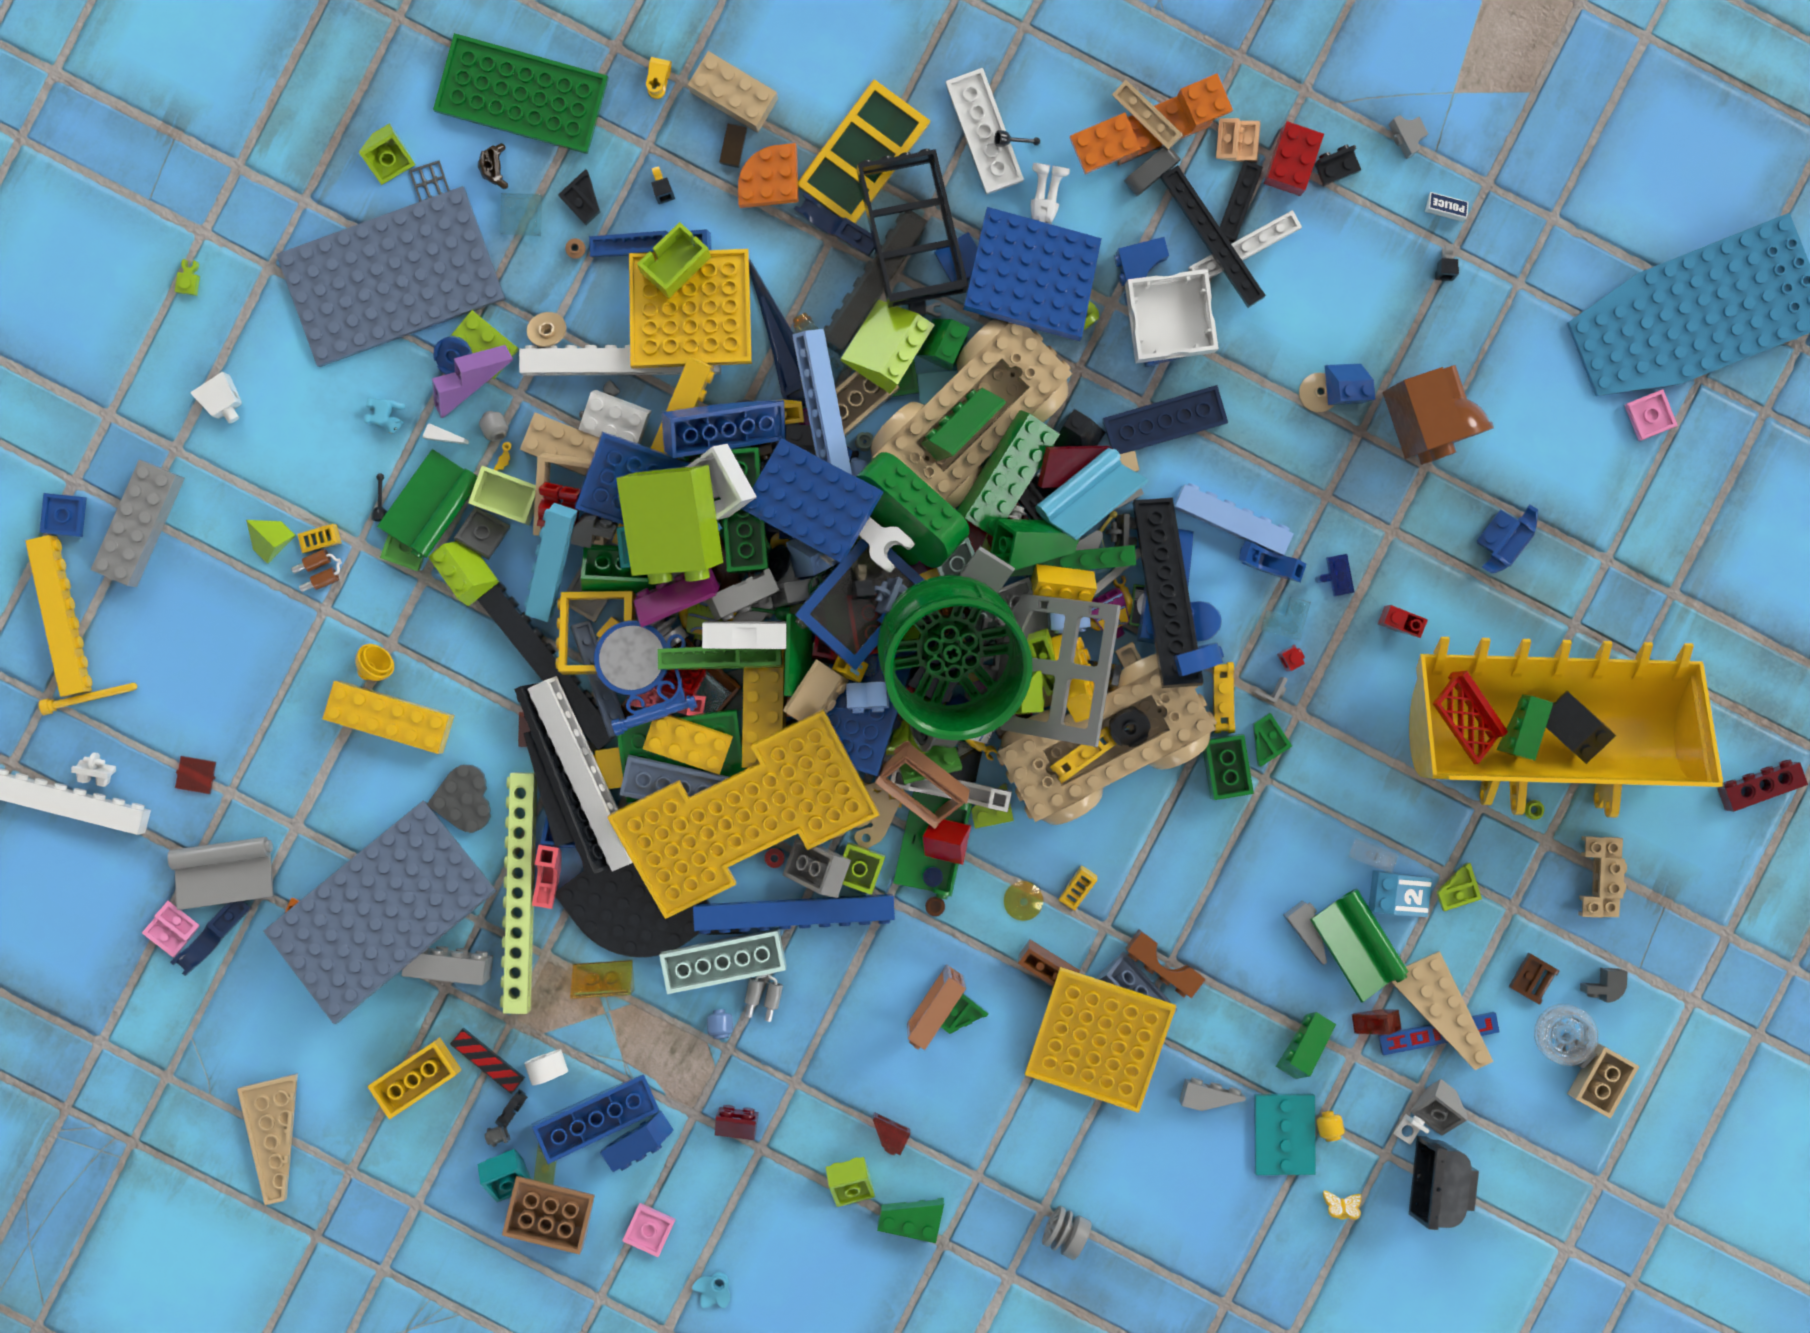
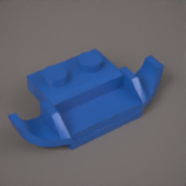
(1507, 538)

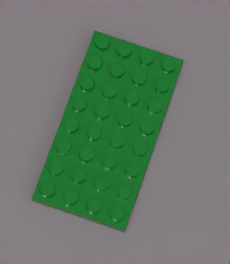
(520, 93)

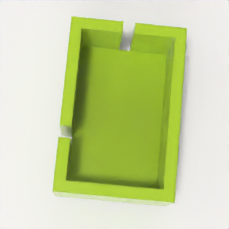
(675, 260)

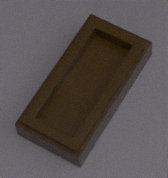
(733, 145)

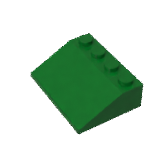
(797, 654)

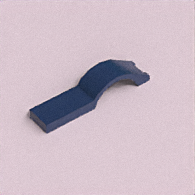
(836, 225)
(211, 936)

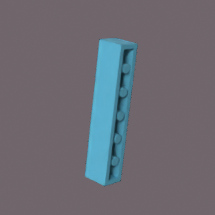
(550, 562)

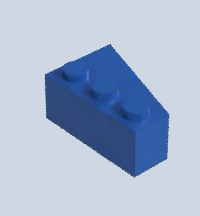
(636, 1143)

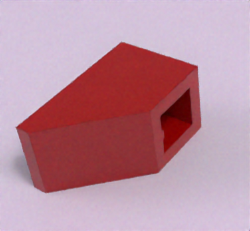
(1402, 621)

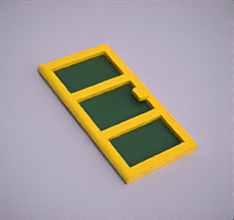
(873, 128)

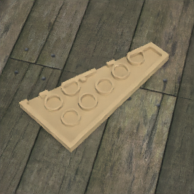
(1438, 1000)
(269, 1122)

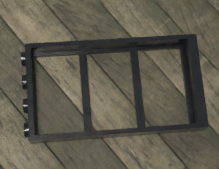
(902, 161)

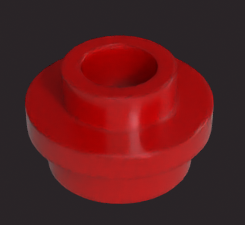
(774, 851)

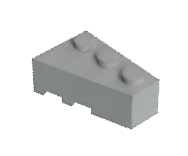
(743, 596)

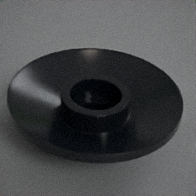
(779, 561)

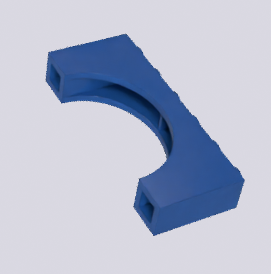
(1136, 262)

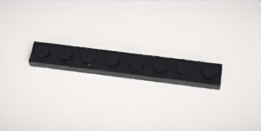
(1212, 236)

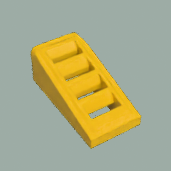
(334, 534)
(1082, 871)

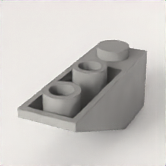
(1204, 1096)

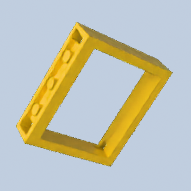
(562, 624)

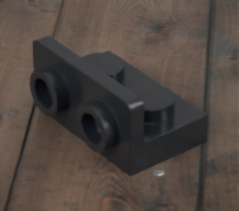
(1337, 165)

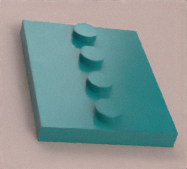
(1285, 1134)

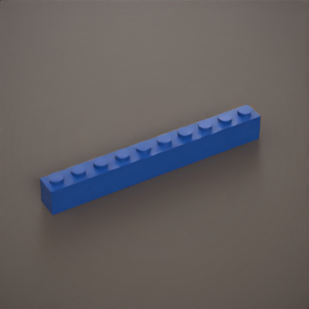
(793, 912)

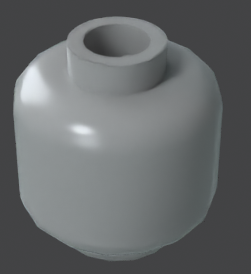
(493, 426)

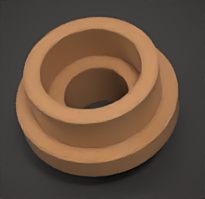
(575, 254)

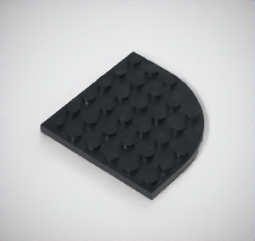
(618, 913)

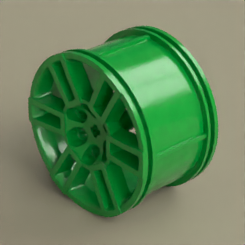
(984, 711)

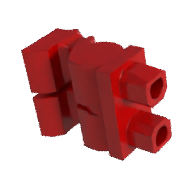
(552, 494)

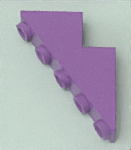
(469, 375)

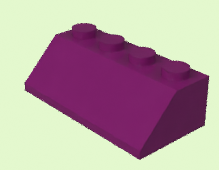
(673, 597)

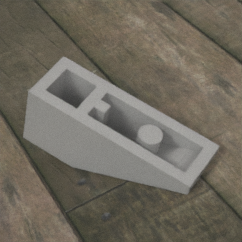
(1299, 918)

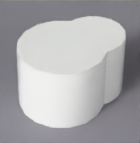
(546, 1067)

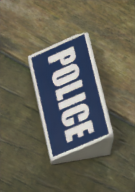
(1447, 207)

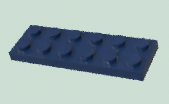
(1165, 420)

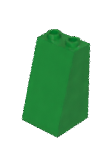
(1029, 542)

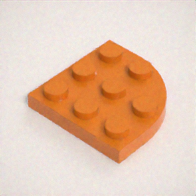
(769, 177)

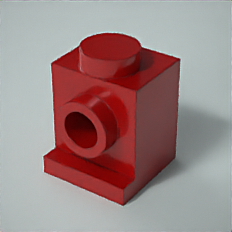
(1291, 658)

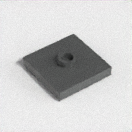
(482, 533)

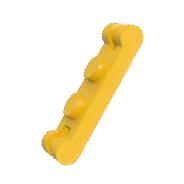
(1223, 697)
(1082, 756)

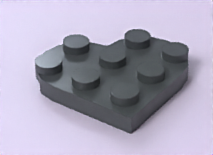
(462, 799)

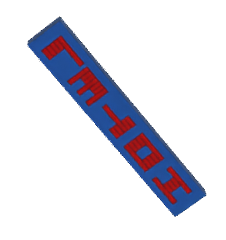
(1428, 1036)

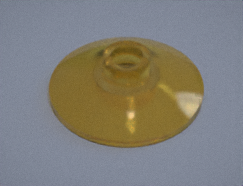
(1022, 890)

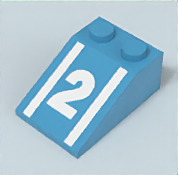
(1400, 894)

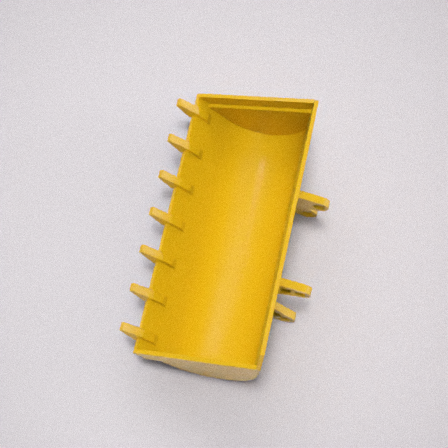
(1650, 705)

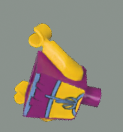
(1117, 597)

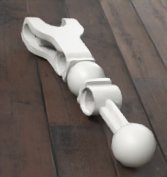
(882, 539)

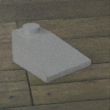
(1440, 1108)

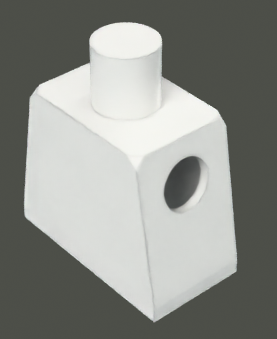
(219, 397)

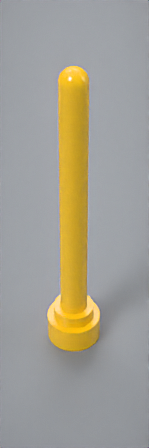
(48, 706)

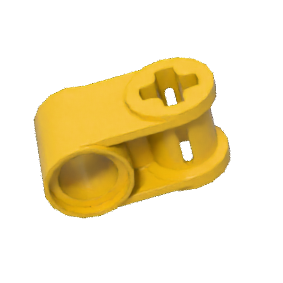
(658, 74)

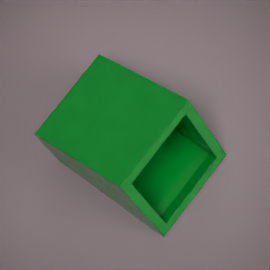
(944, 343)

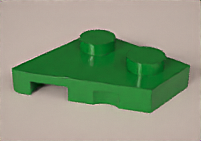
(1269, 739)
(963, 1014)

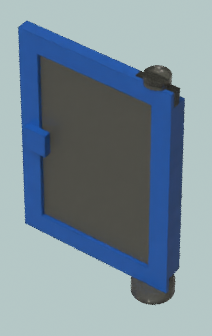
(849, 624)

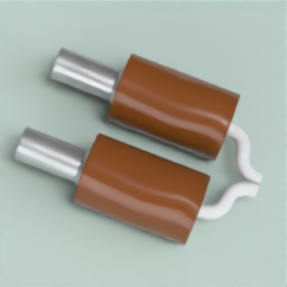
(313, 562)

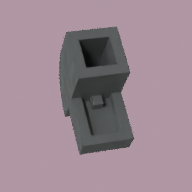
(589, 527)
(1611, 986)

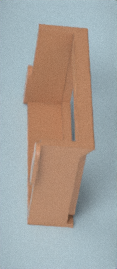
(931, 771)

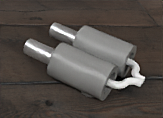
(754, 993)

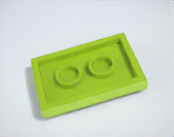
(482, 335)

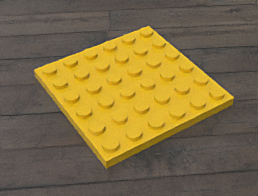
(701, 320)
(1100, 1039)

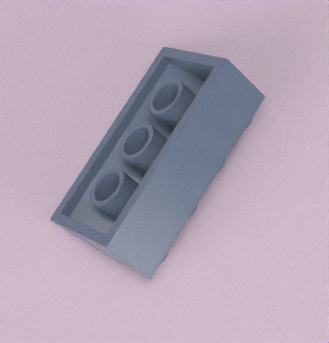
(1127, 974)

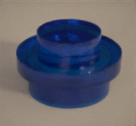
(932, 876)

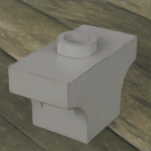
(1408, 134)

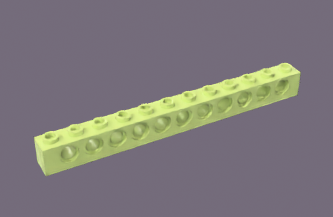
(509, 1002)

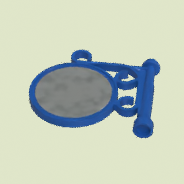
(629, 666)

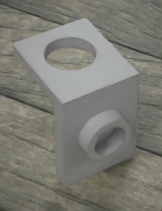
(1277, 693)

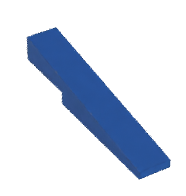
(635, 242)

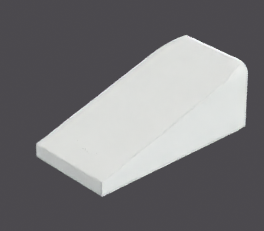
(437, 434)

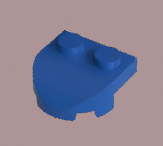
(1206, 620)

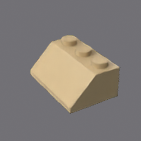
(816, 692)

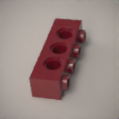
(1792, 778)

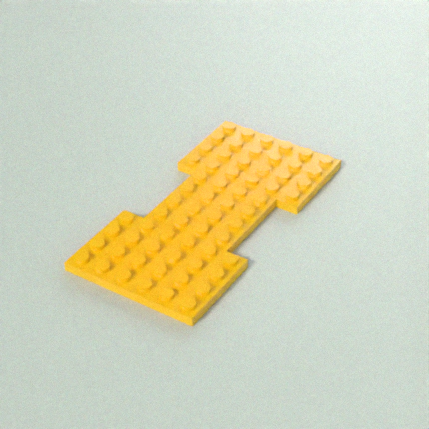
(797, 787)

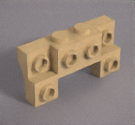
(1607, 877)

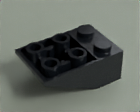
(1034, 495)

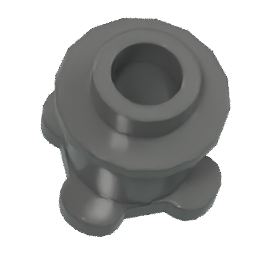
(497, 1135)

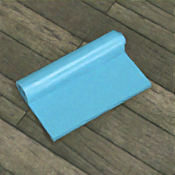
(1090, 494)

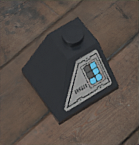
(970, 762)

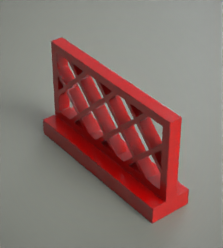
(1477, 707)

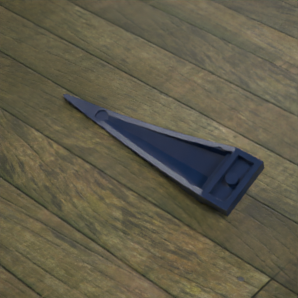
(780, 340)

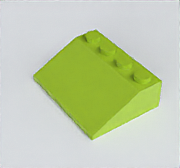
(887, 344)

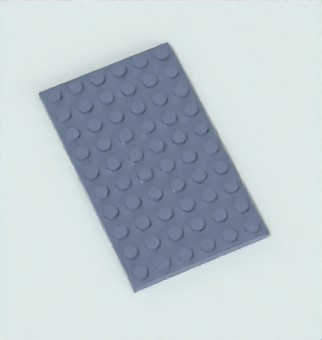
(390, 276)
(379, 912)

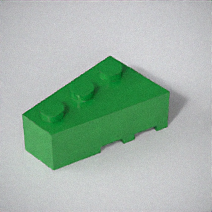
(1526, 727)
(1306, 1046)

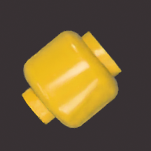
(1330, 1126)

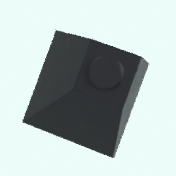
(1079, 431)

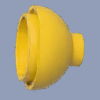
(373, 663)

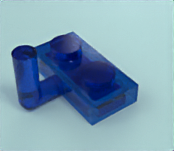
(1338, 574)

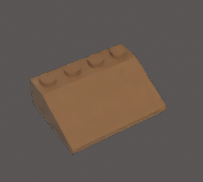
(548, 1215)

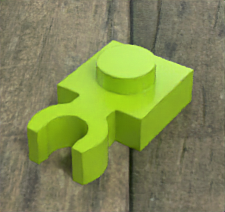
(188, 282)

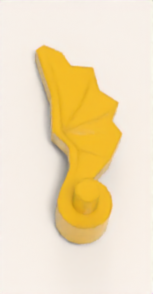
(504, 458)

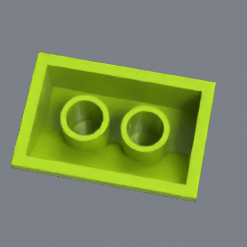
(463, 571)

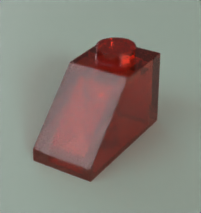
(1377, 1022)
(891, 1134)

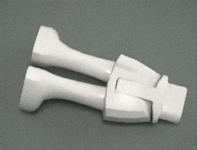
(1041, 208)

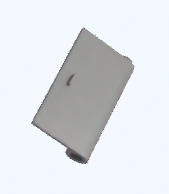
(222, 872)

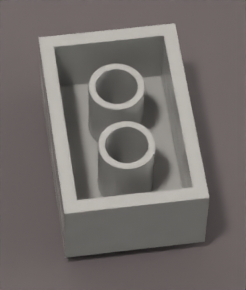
(817, 868)

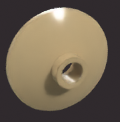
(543, 324)
(1309, 395)

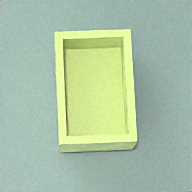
(504, 495)

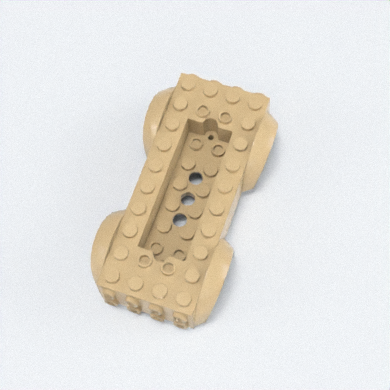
(1006, 362)
(1176, 736)

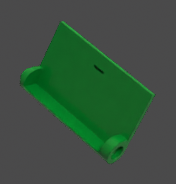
(912, 857)

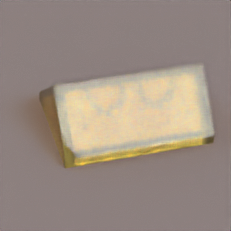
(602, 979)

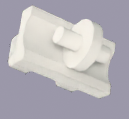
(93, 767)

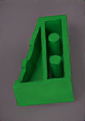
(912, 1219)

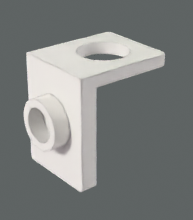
(1416, 1124)

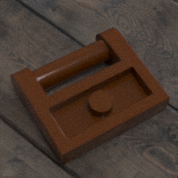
(1528, 976)

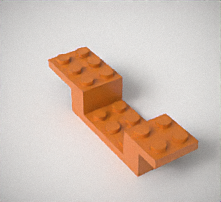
(1126, 138)

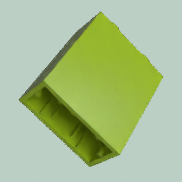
(670, 523)

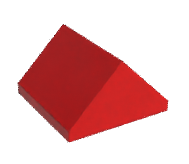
(947, 841)

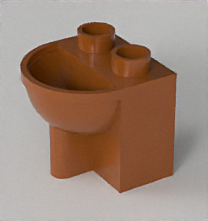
(1433, 414)

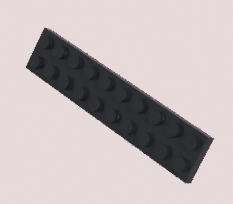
(1166, 588)
(578, 824)

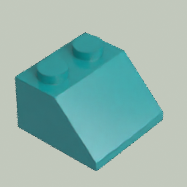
(499, 1174)

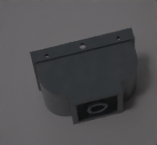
(1444, 1187)

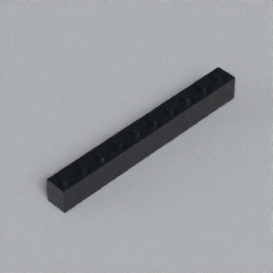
(543, 660)

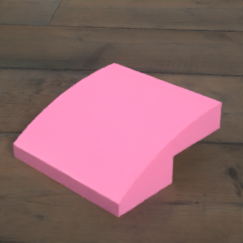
(171, 929)

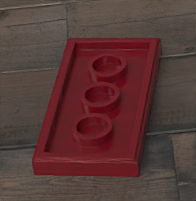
(1064, 462)

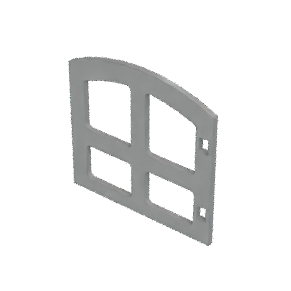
(1065, 669)

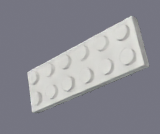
(979, 122)

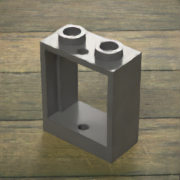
(793, 593)

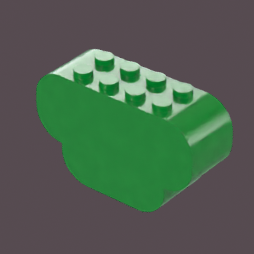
(915, 510)

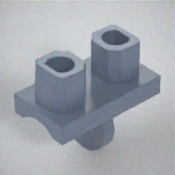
(888, 593)

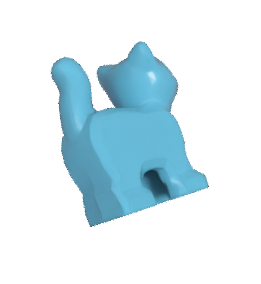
(382, 413)

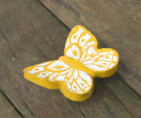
(1342, 1207)

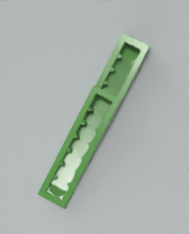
(717, 658)

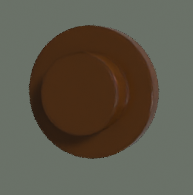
(935, 906)

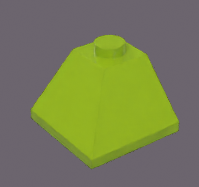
(386, 154)

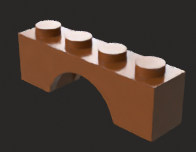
(1184, 978)

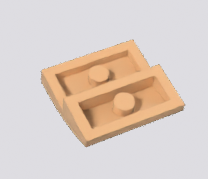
(1238, 140)

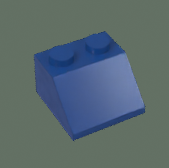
(1348, 384)

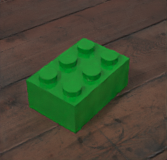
(1228, 767)

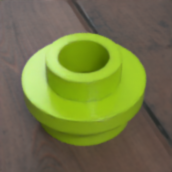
(1539, 810)

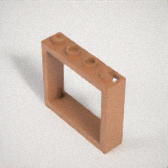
(935, 1007)

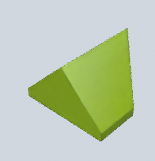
(268, 537)

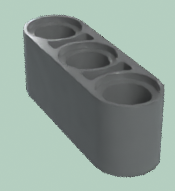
(1152, 170)

